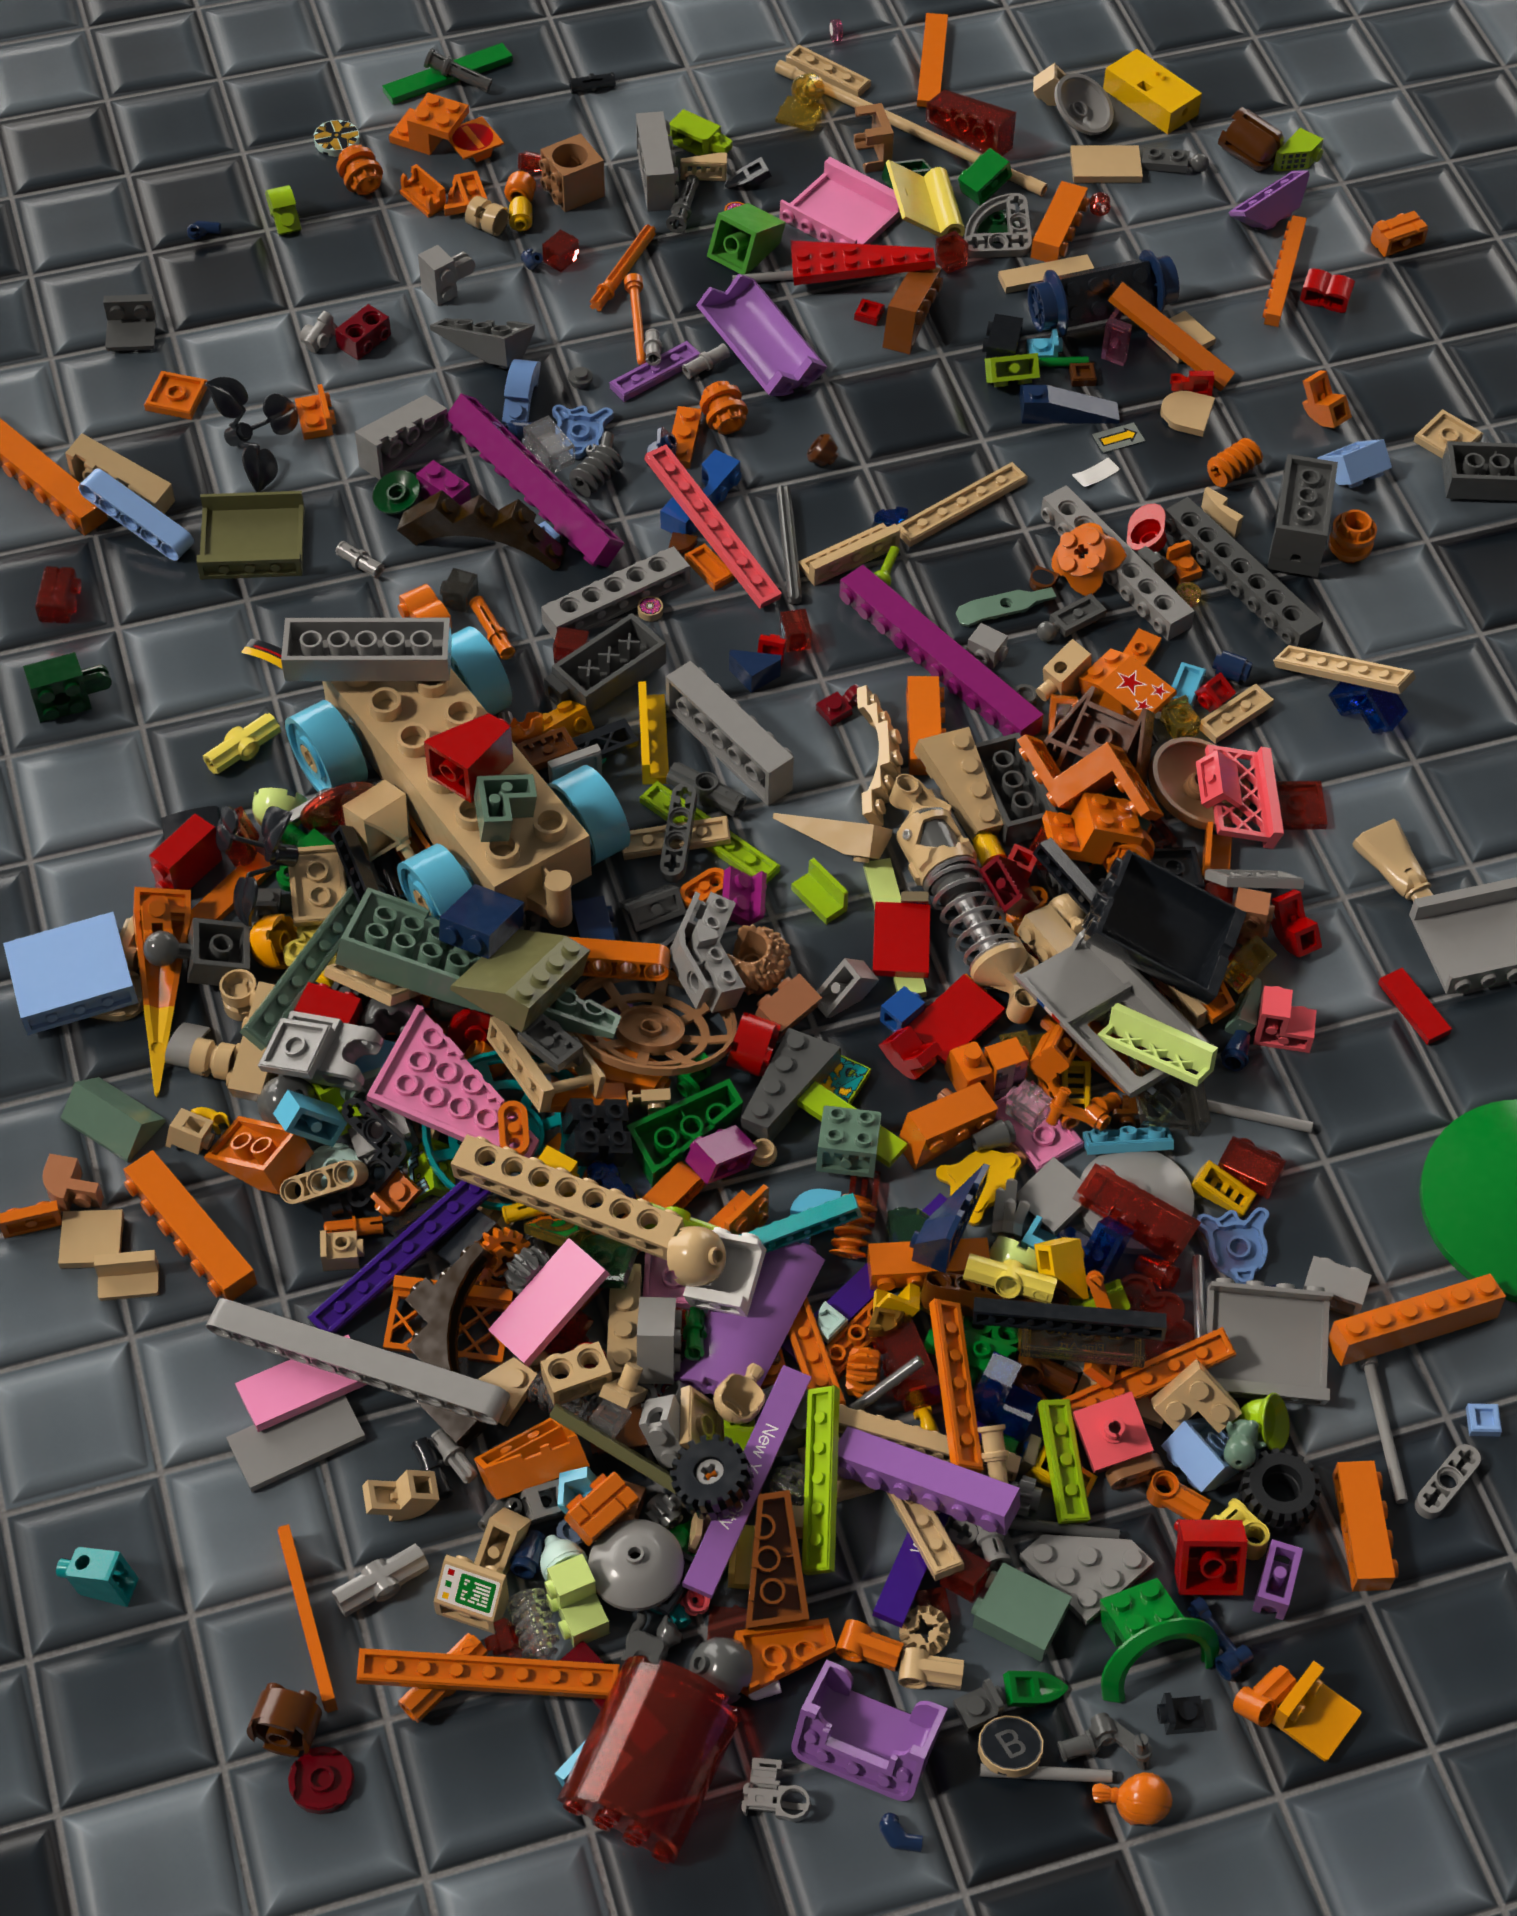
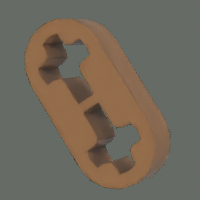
(1134, 1471)

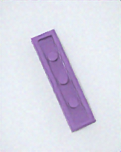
(647, 376)

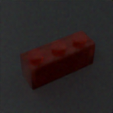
(897, 1349)

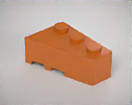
(946, 1123)
(530, 1459)

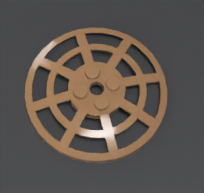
(666, 1026)

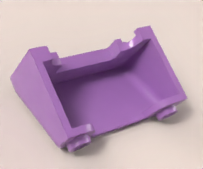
(865, 1737)

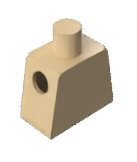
(1063, 670)

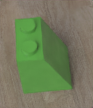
(744, 237)

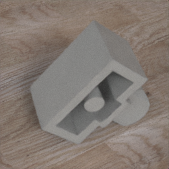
(441, 272)

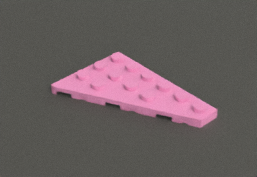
(437, 1086)

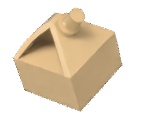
(380, 820)

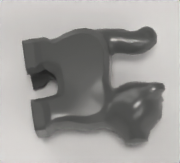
(652, 1647)

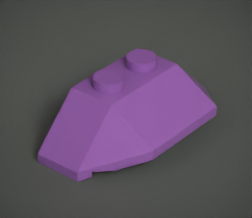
(1273, 202)

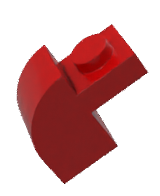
(1292, 927)
(909, 1053)

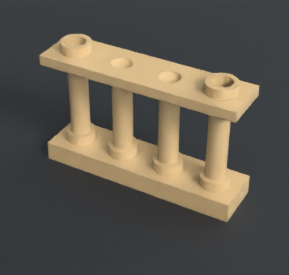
(531, 1074)

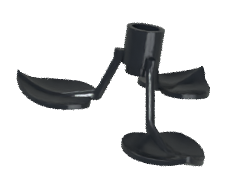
(282, 415)
(278, 854)

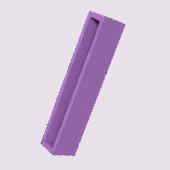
(927, 1481)

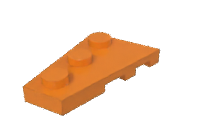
(785, 1649)

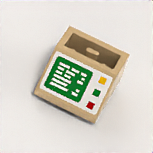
(471, 1593)

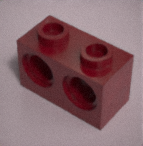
(363, 332)

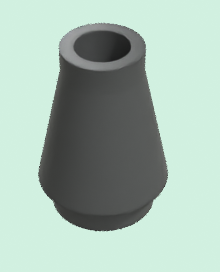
(996, 1135)

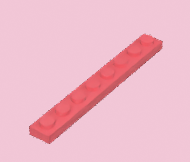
(713, 526)

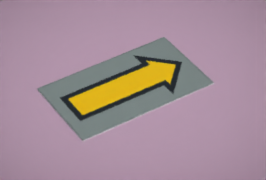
(1118, 437)

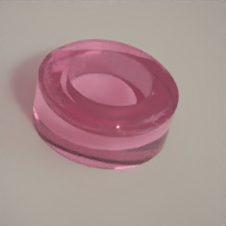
(836, 30)

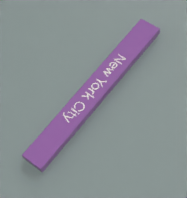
(761, 1453)

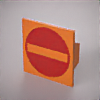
(475, 139)

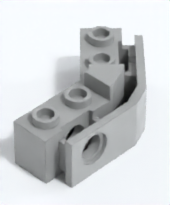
(708, 955)

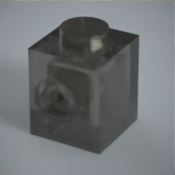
(459, 590)

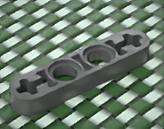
(681, 832)

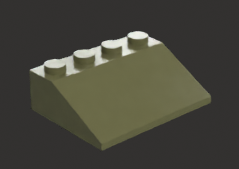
(523, 976)

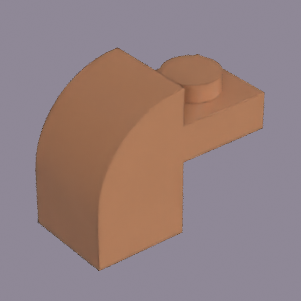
(63, 1184)

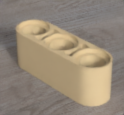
(311, 1181)

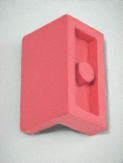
(1218, 780)

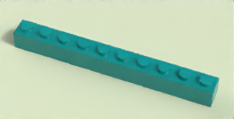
(808, 1222)

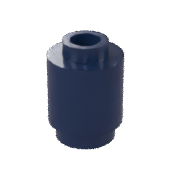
(1232, 666)

